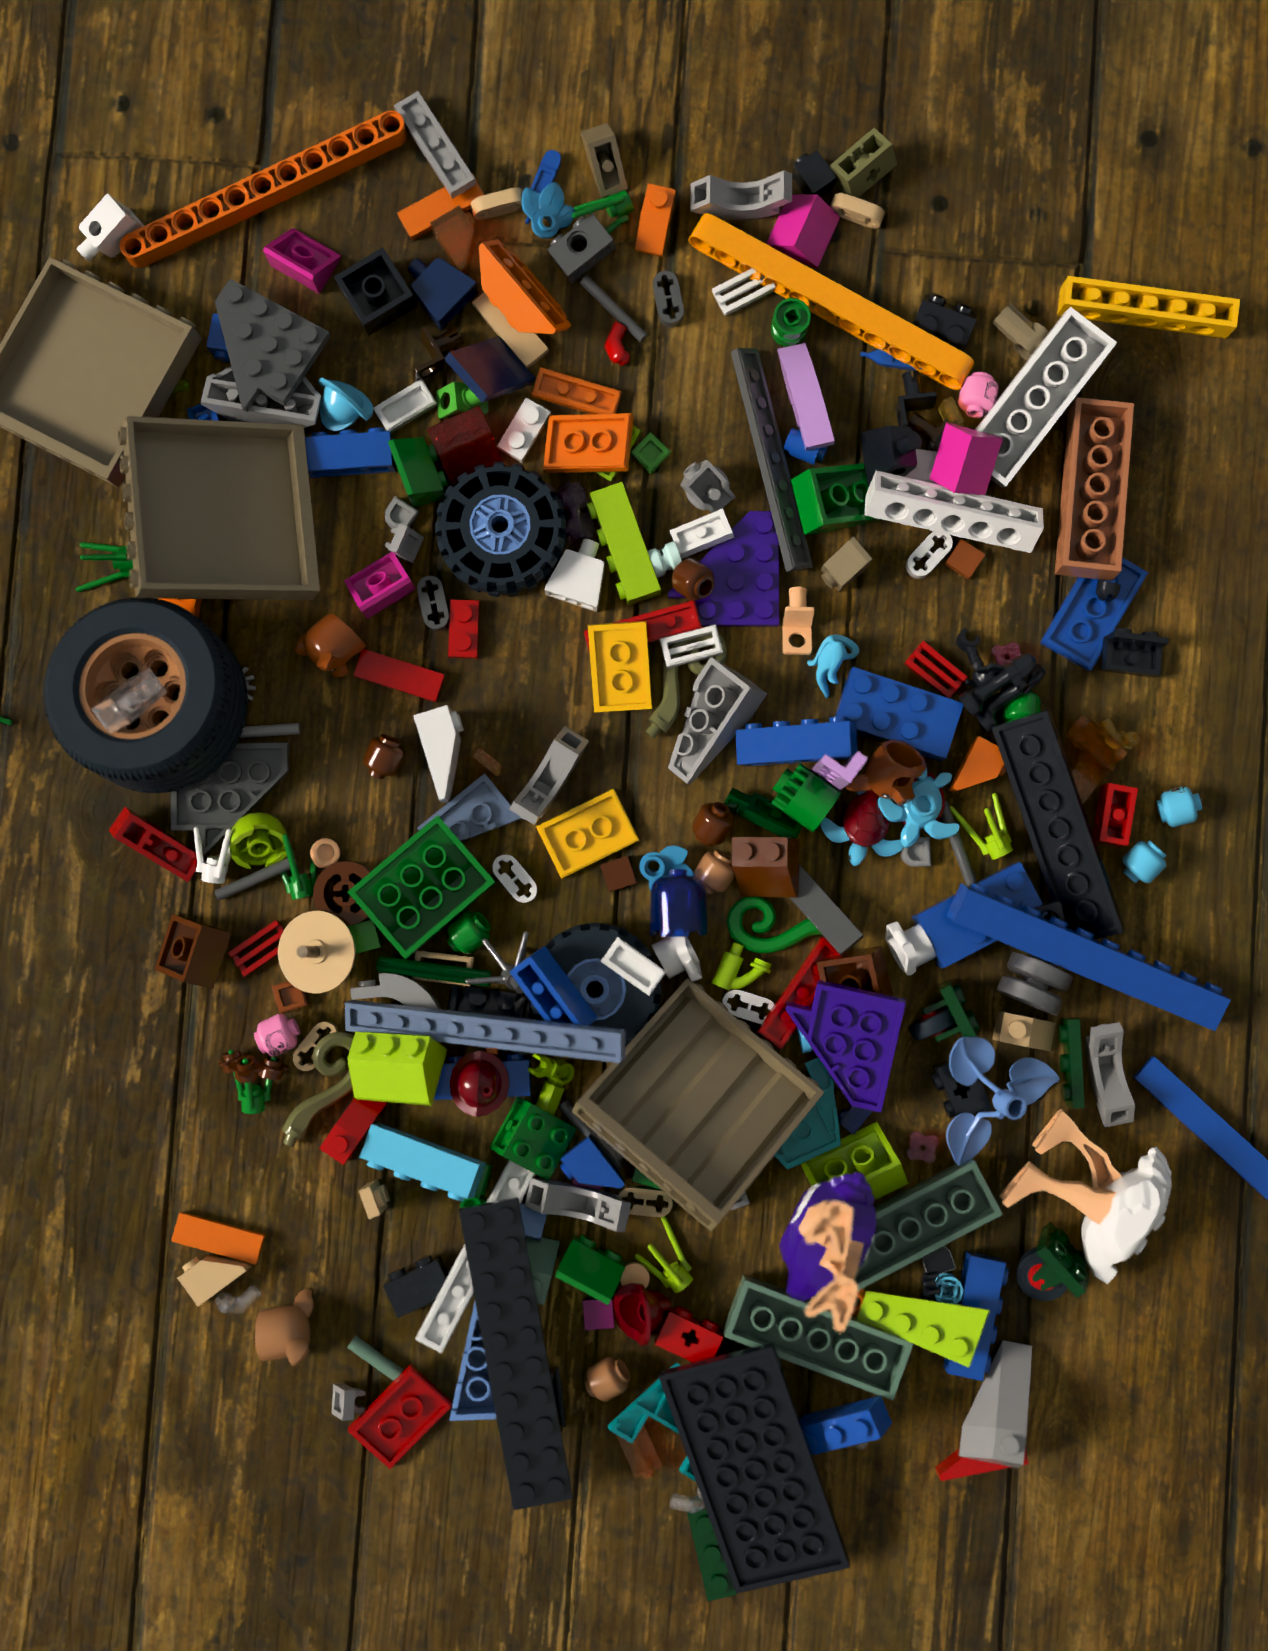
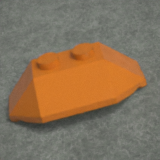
(518, 292)

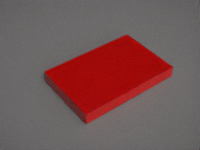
(400, 1416)

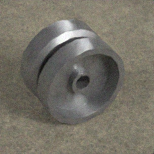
(1035, 981)

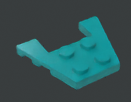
(819, 1128)
(652, 1404)

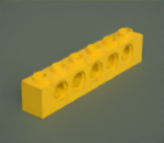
(1149, 307)

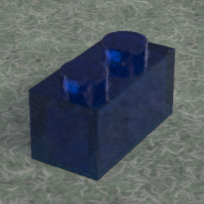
(853, 1118)

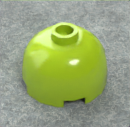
(257, 840)

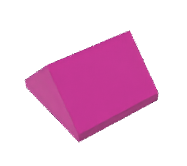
(804, 229)
(302, 259)
(965, 460)
(379, 585)

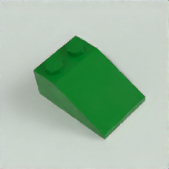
(831, 498)

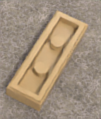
(525, 346)

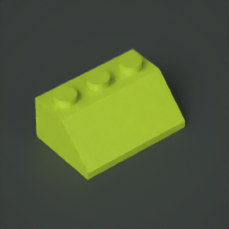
(395, 1067)
(862, 1153)

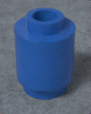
(796, 448)

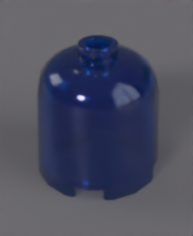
(678, 905)

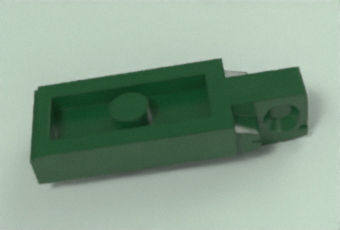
(762, 813)

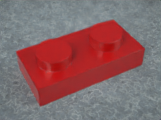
(464, 629)

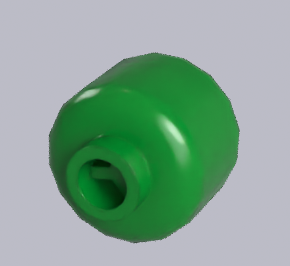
(1021, 706)
(468, 932)

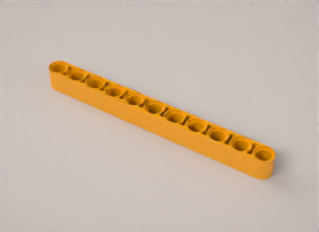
(832, 301)

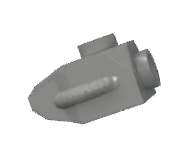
(706, 486)

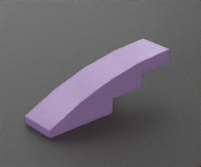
(805, 396)

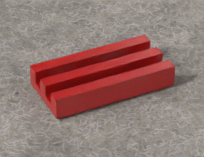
(923, 646)
(239, 962)

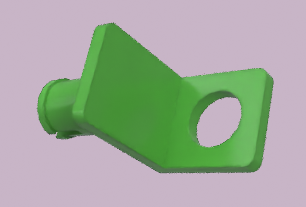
(461, 400)

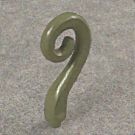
(668, 709)
(303, 1114)

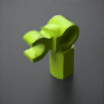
(559, 1073)

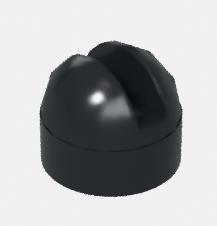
(1107, 590)

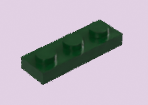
(1071, 1063)
(710, 1558)

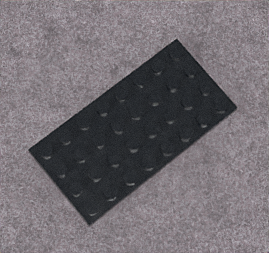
(754, 1468)

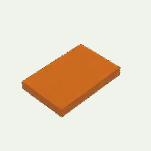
(588, 443)

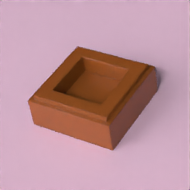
(964, 559)
(289, 997)

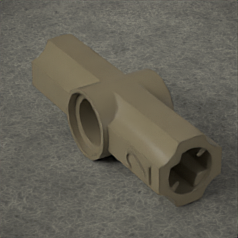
(1020, 331)

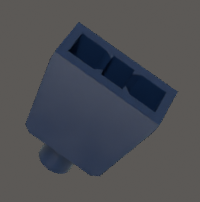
(441, 289)

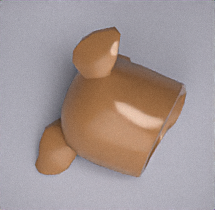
(285, 1330)

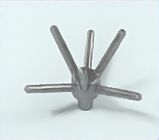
(506, 977)

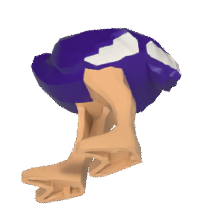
(829, 1244)

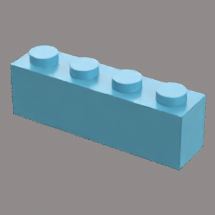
(423, 1161)

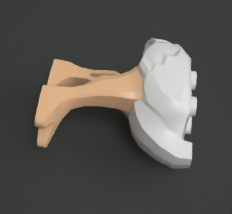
(1116, 1210)

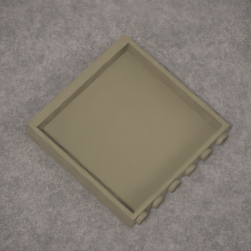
(86, 361)
(218, 510)

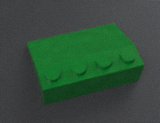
(421, 887)

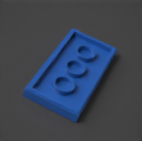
(1085, 619)

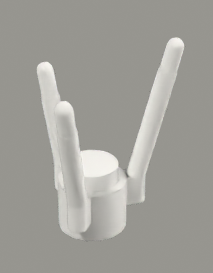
(216, 867)

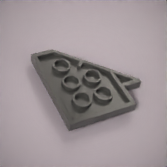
(266, 344)
(229, 791)

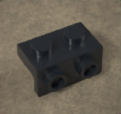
(946, 321)
(1133, 653)

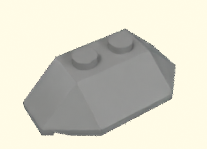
(223, 398)

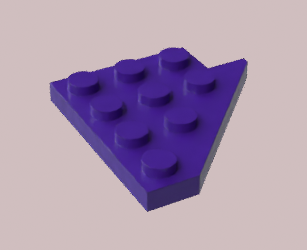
(744, 576)
(853, 1038)

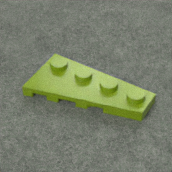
(933, 1325)

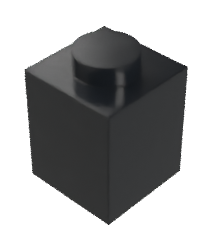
(813, 174)

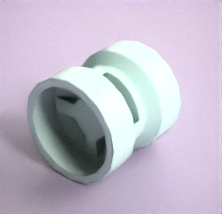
(664, 559)

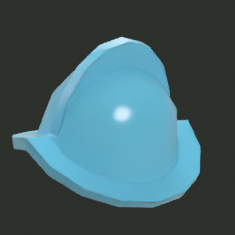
(342, 405)

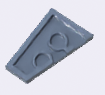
(476, 810)

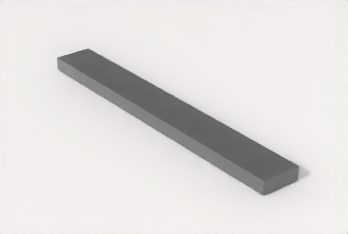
(771, 459)

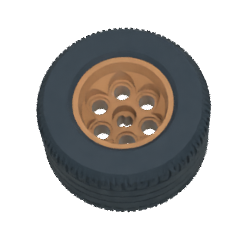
(143, 635)

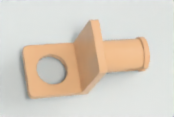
(797, 620)

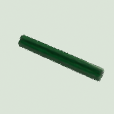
(430, 970)

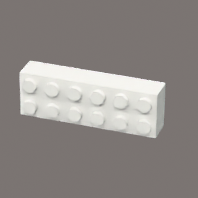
(1044, 390)

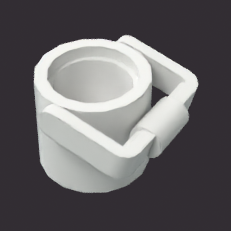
(909, 947)
(677, 956)

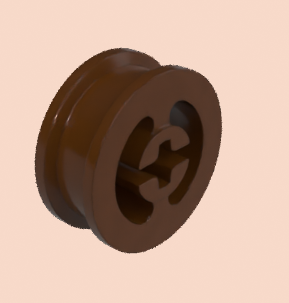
(320, 893)

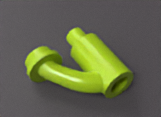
(729, 966)

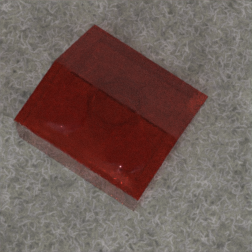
(464, 443)

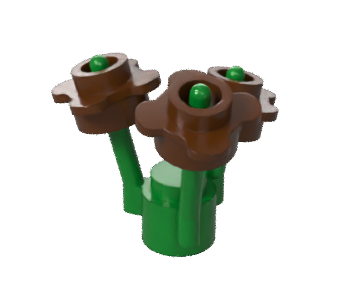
(247, 1070)

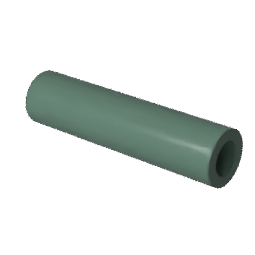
(375, 1358)

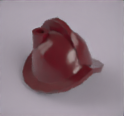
(479, 1083)
(639, 1311)

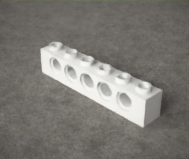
(952, 513)

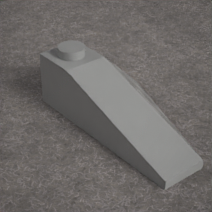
(719, 707)
(999, 1415)

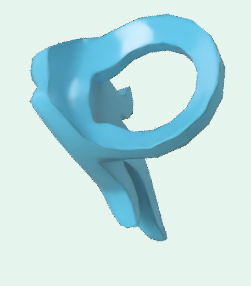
(830, 657)

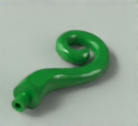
(765, 945)

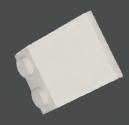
(441, 745)

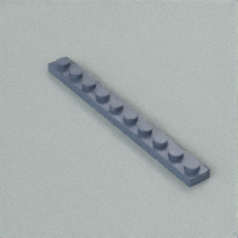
(488, 1030)

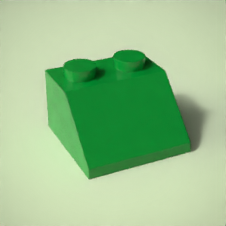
(418, 471)
(591, 1268)

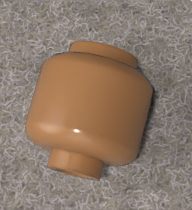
(715, 871)
(607, 1379)

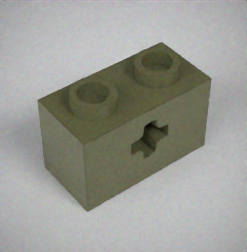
(864, 164)

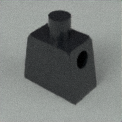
(890, 450)

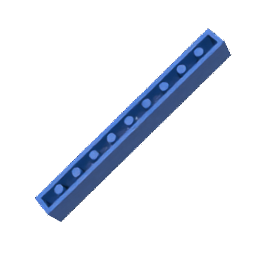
(1087, 956)

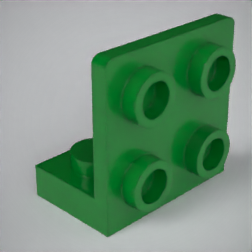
(533, 1138)

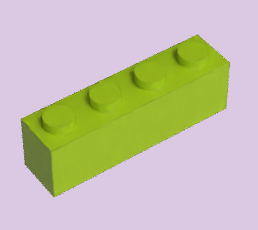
(624, 543)

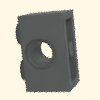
(575, 263)

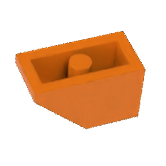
(655, 219)
(979, 765)

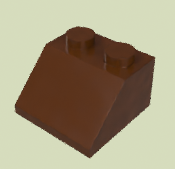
(766, 866)
(192, 951)
(858, 969)

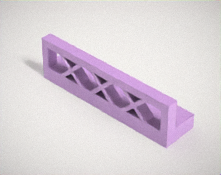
(839, 775)

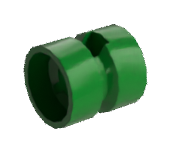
(790, 322)

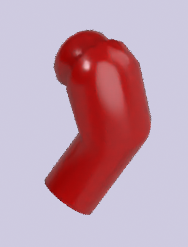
(614, 346)

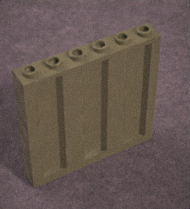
(698, 1103)

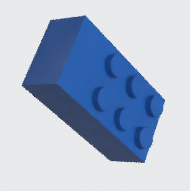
(899, 712)
(956, 941)

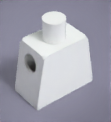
(106, 227)
(578, 577)

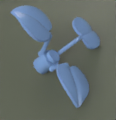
(1028, 1083)

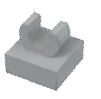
(405, 543)
(344, 1401)

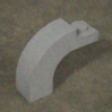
(741, 200)
(550, 775)
(398, 987)
(1107, 1074)
(578, 1202)

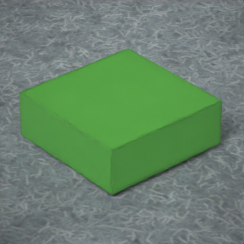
(650, 453)
(365, 936)

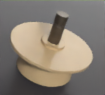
(316, 952)

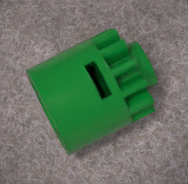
(805, 796)

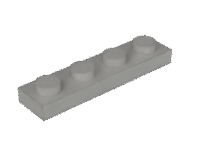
(435, 145)

